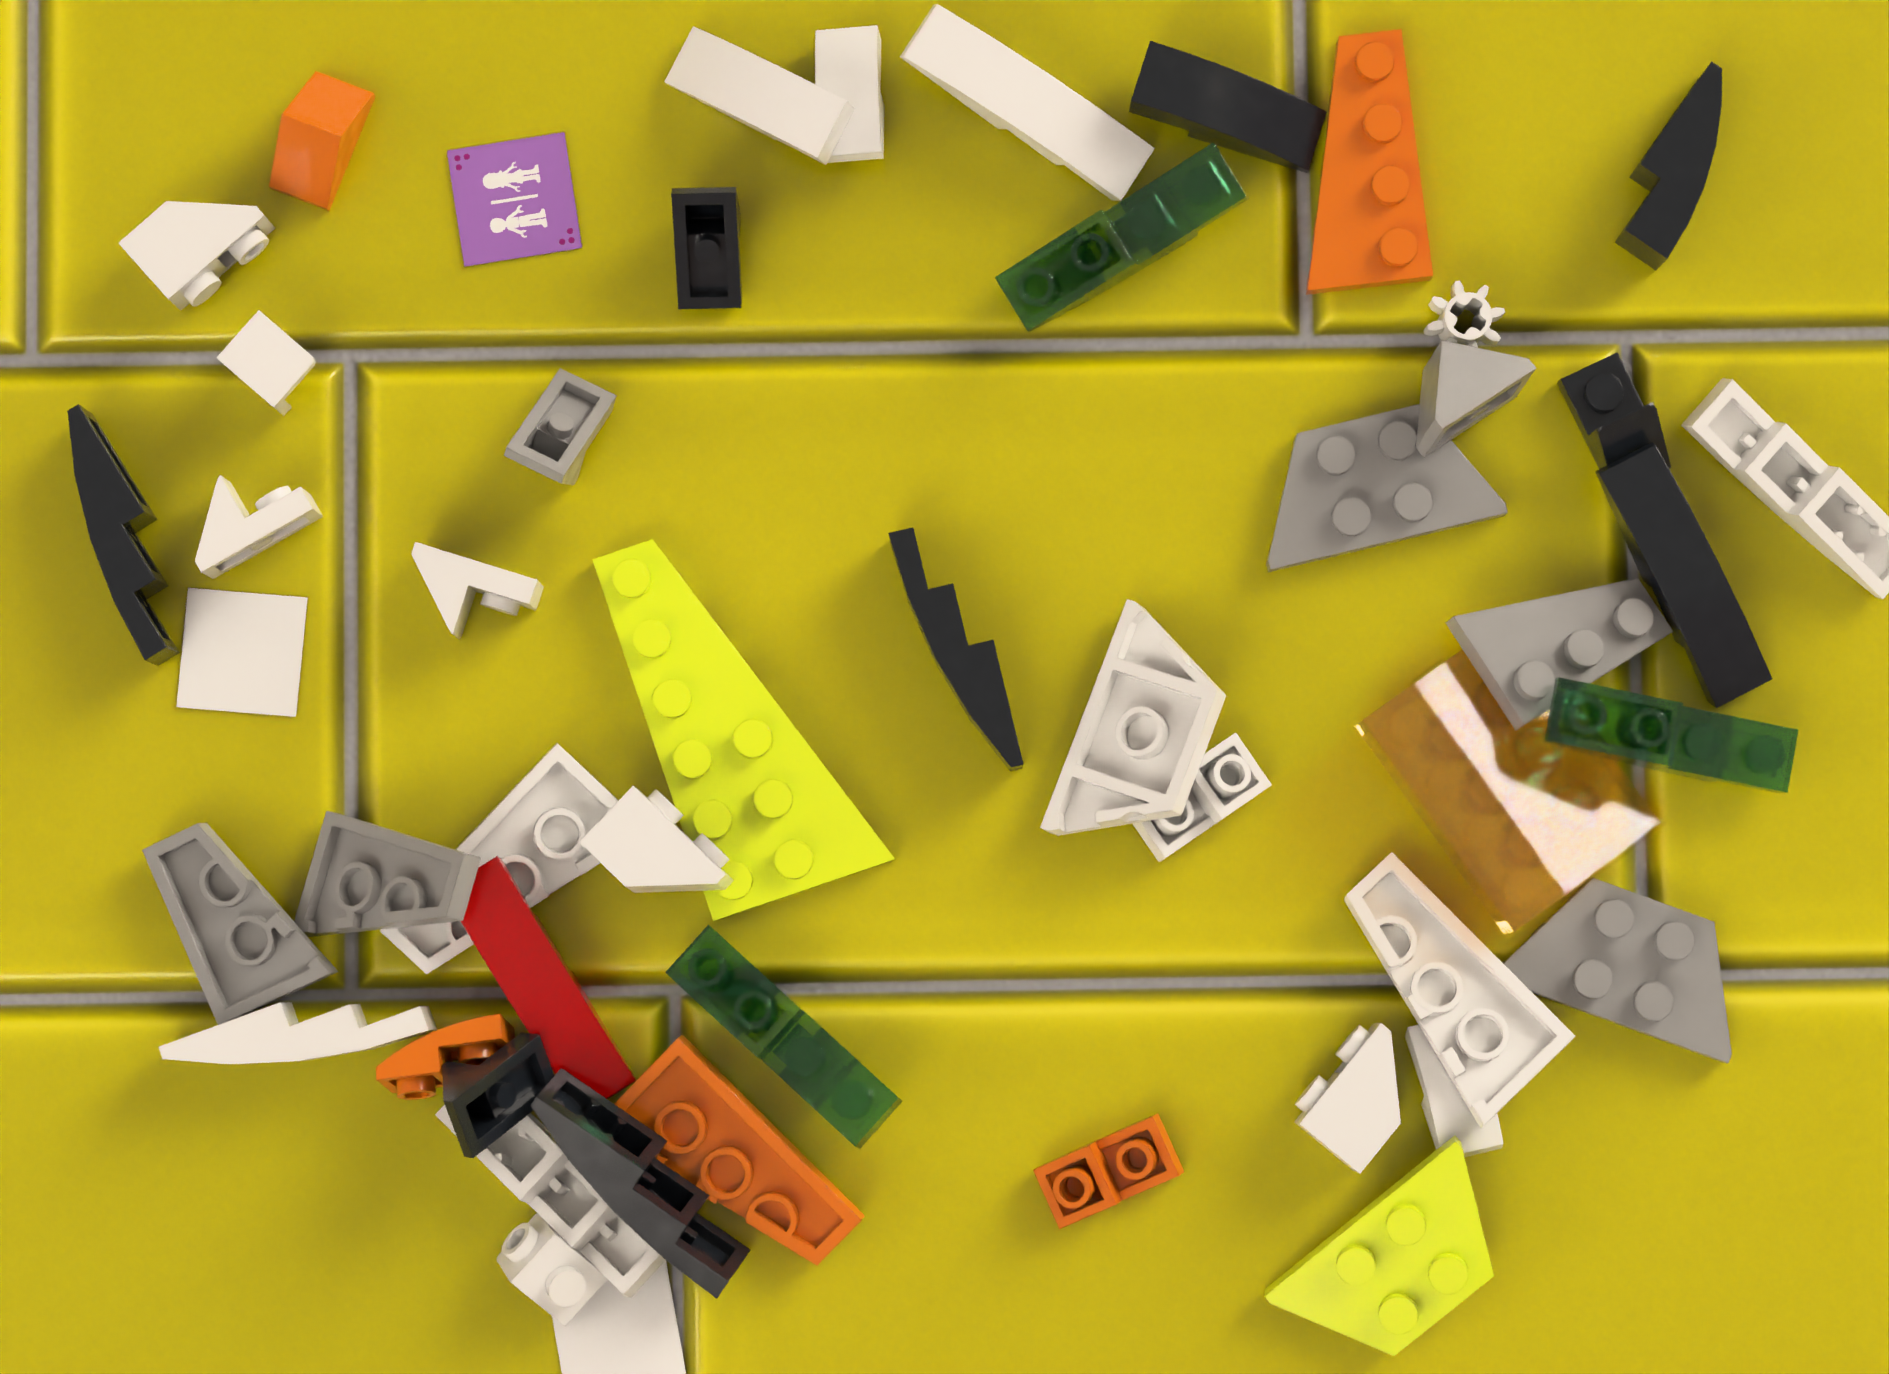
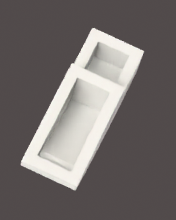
(760, 94)

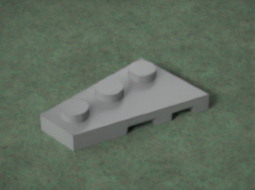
(1564, 635)
(381, 880)
(231, 926)

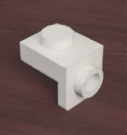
(549, 1269)

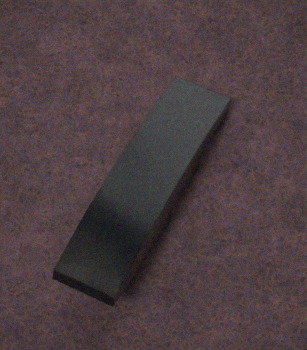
(113, 516)
(1683, 574)
(968, 669)
(621, 1165)

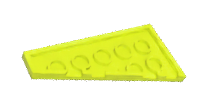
(728, 745)

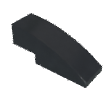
(1226, 107)
(1675, 172)

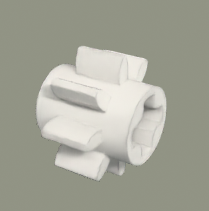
(1469, 301)

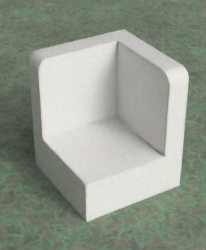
(267, 360)

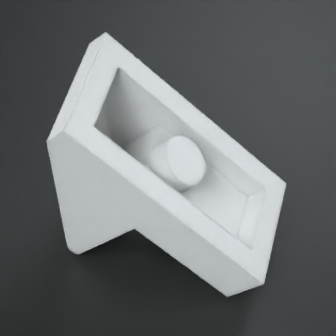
(235, 536)
(456, 580)

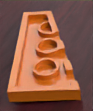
(1370, 188)
(737, 1153)

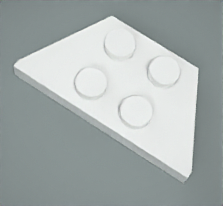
(1137, 733)

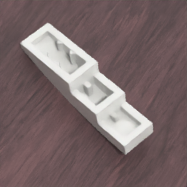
(1027, 102)
(1795, 483)
(278, 1037)
(544, 1178)

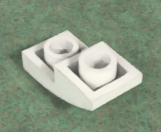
(851, 68)
(1222, 785)
(1443, 1104)

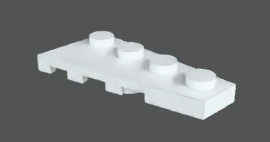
(535, 836)
(1462, 996)

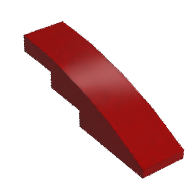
(540, 982)

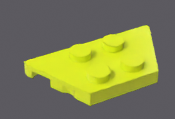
(1396, 1260)

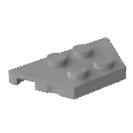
(1371, 487)
(1631, 967)

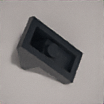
(707, 247)
(1611, 411)
(497, 1093)

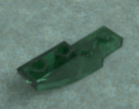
(1122, 239)
(1670, 736)
(784, 1036)

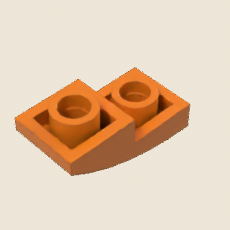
(417, 1067)
(1108, 1171)

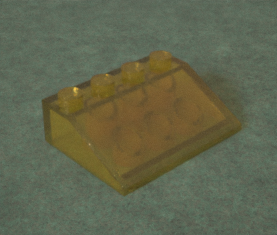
(1500, 801)

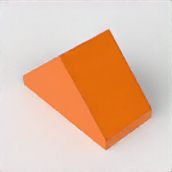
(318, 139)

